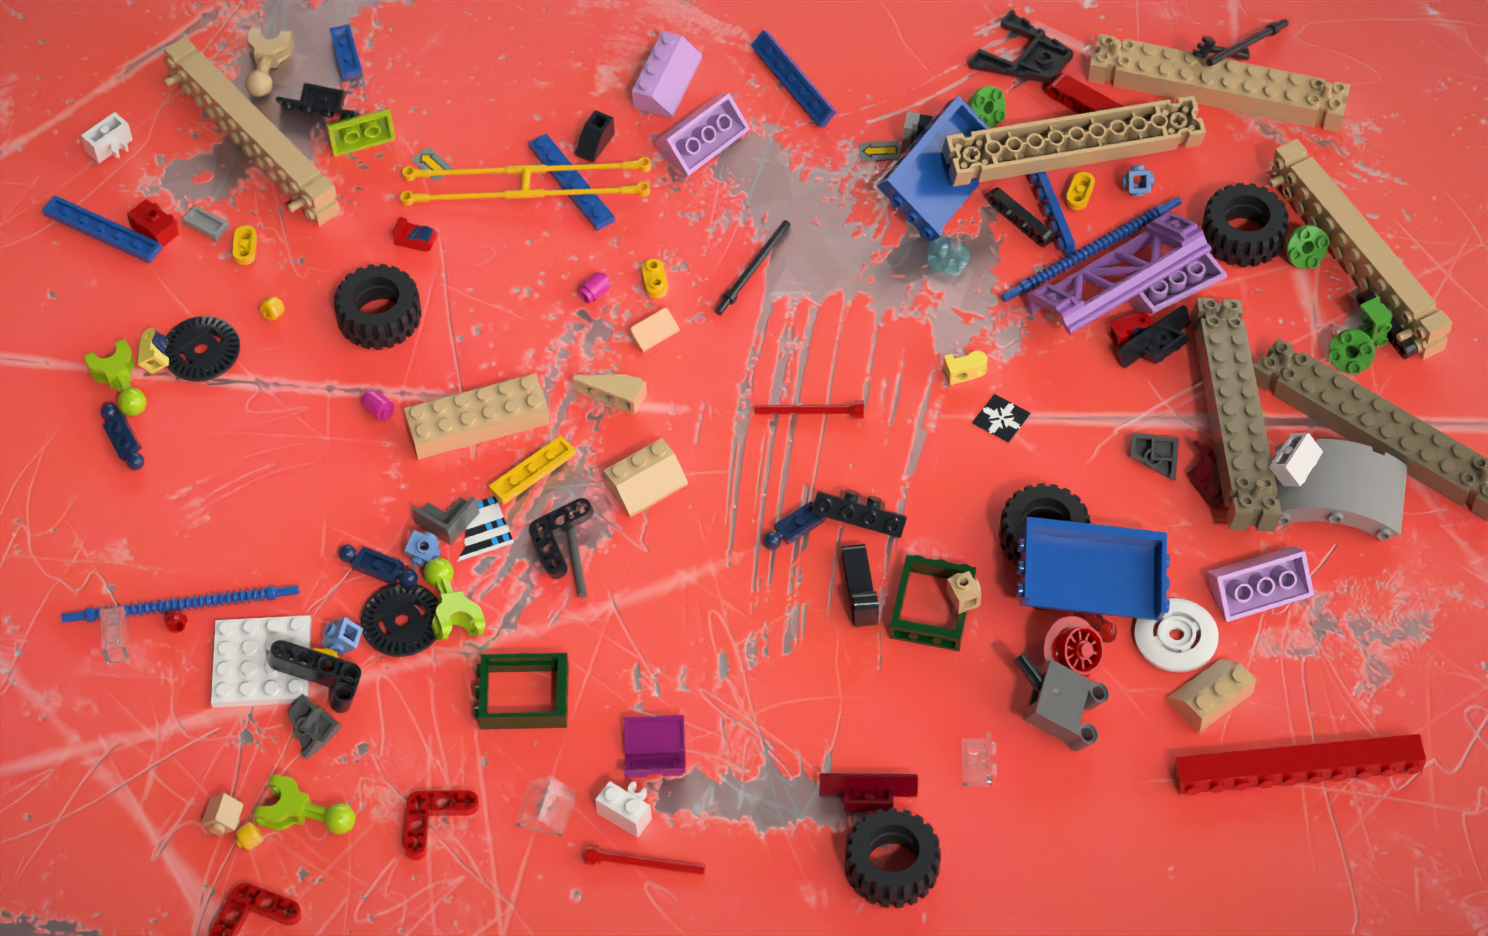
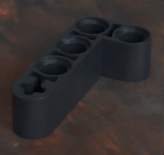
(859, 585)
(313, 671)

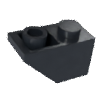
(595, 136)

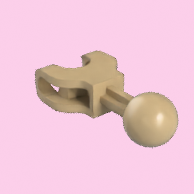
(267, 55)

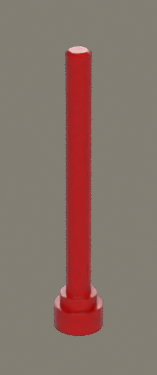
(854, 409)
(596, 855)

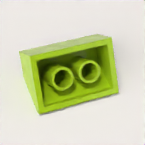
(360, 132)

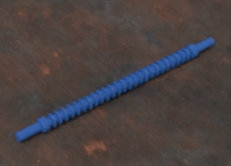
(1086, 252)
(270, 593)

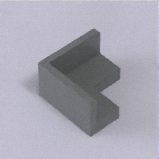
(446, 525)

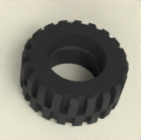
(1246, 203)
(382, 328)
(1037, 502)
(899, 829)

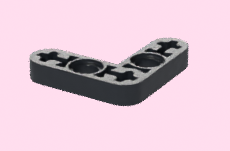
(551, 529)

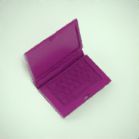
(654, 746)

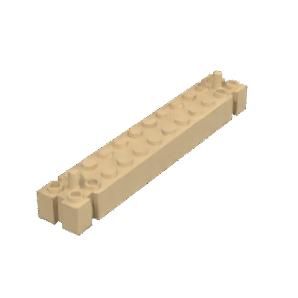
(1224, 85)
(252, 132)
(1073, 140)
(1360, 248)

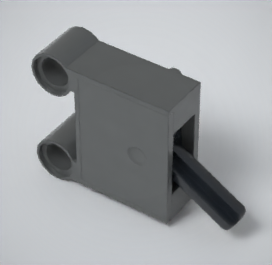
(1059, 701)

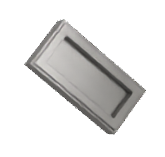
(205, 223)

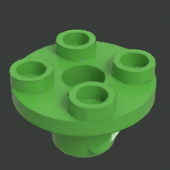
(989, 105)
(1307, 246)
(1352, 351)

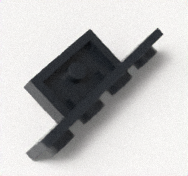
(319, 99)
(1157, 340)
(859, 511)

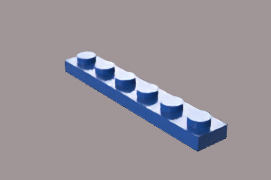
(794, 78)
(588, 204)
(1053, 211)
(102, 229)

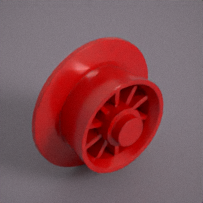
(1074, 645)

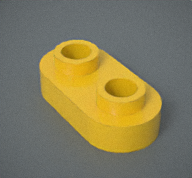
(1079, 195)
(244, 249)
(654, 274)

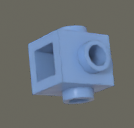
(1143, 185)
(418, 541)
(342, 635)

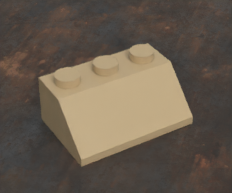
(645, 477)
(1213, 693)

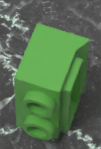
(1378, 321)

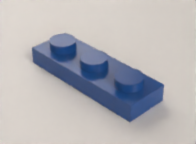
(346, 51)

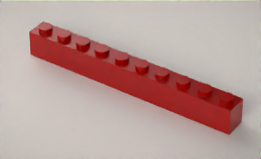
(1299, 764)

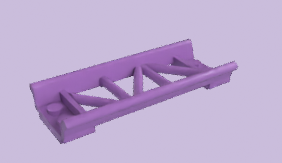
(1168, 229)

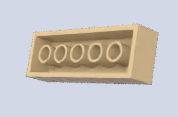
(477, 416)

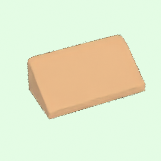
(654, 329)

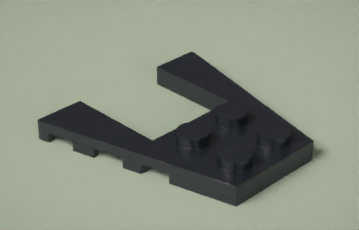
(1040, 61)

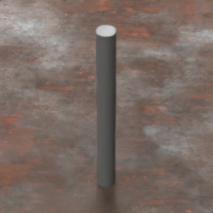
(576, 561)

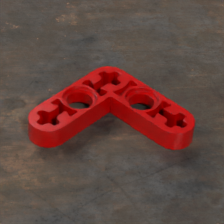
(429, 808)
(246, 905)

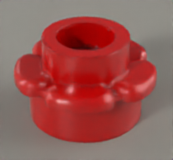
(175, 621)

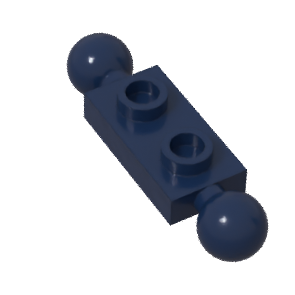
(122, 436)
(792, 527)
(377, 565)

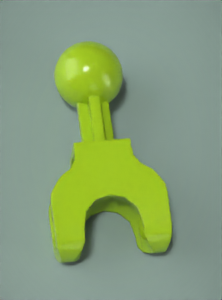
(116, 373)
(452, 606)
(296, 807)

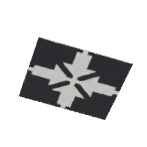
(1001, 418)

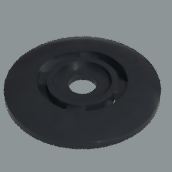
(198, 331)
(392, 603)

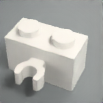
(107, 138)
(1295, 459)
(624, 807)

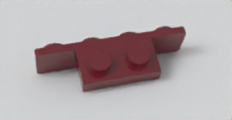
(1206, 476)
(868, 791)

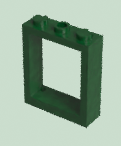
(923, 633)
(522, 663)

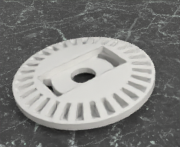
(1177, 654)

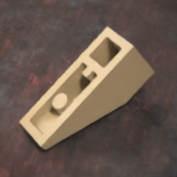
(614, 390)

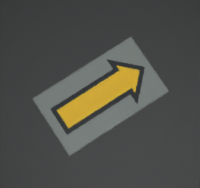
(879, 150)
(431, 160)

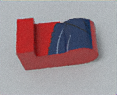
(413, 235)
(1128, 327)

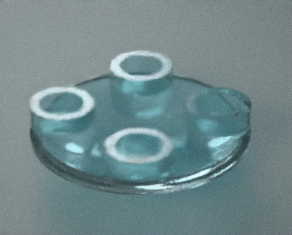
(948, 255)

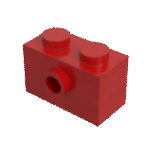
(153, 222)

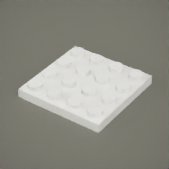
(242, 666)

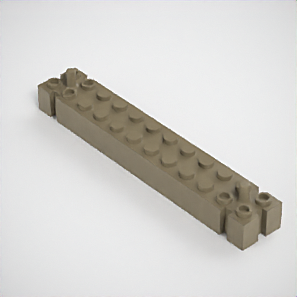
(1235, 415)
(1376, 422)

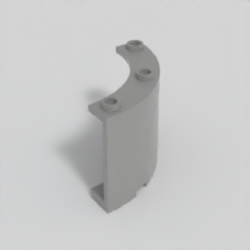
(1349, 488)

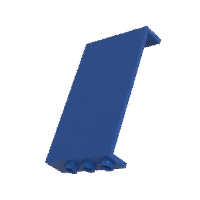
(921, 178)
(1093, 569)

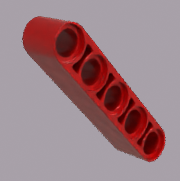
(1078, 96)

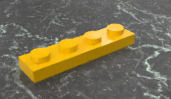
(532, 470)

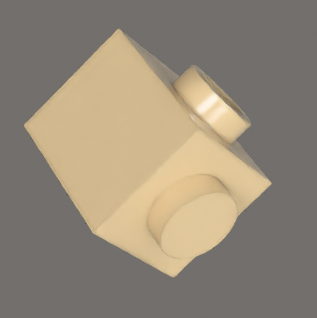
(964, 591)
(222, 814)

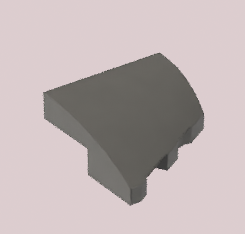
(1156, 453)
(312, 725)

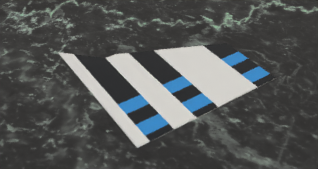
(487, 530)

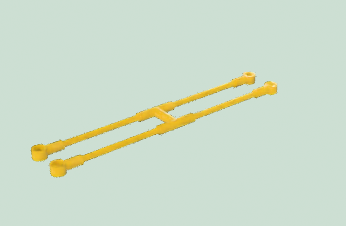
(525, 192)

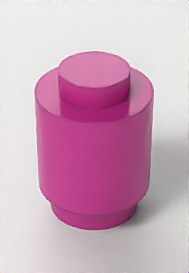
(594, 287)
(377, 405)

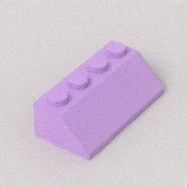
(666, 75)
(703, 134)
(1179, 285)
(1261, 583)

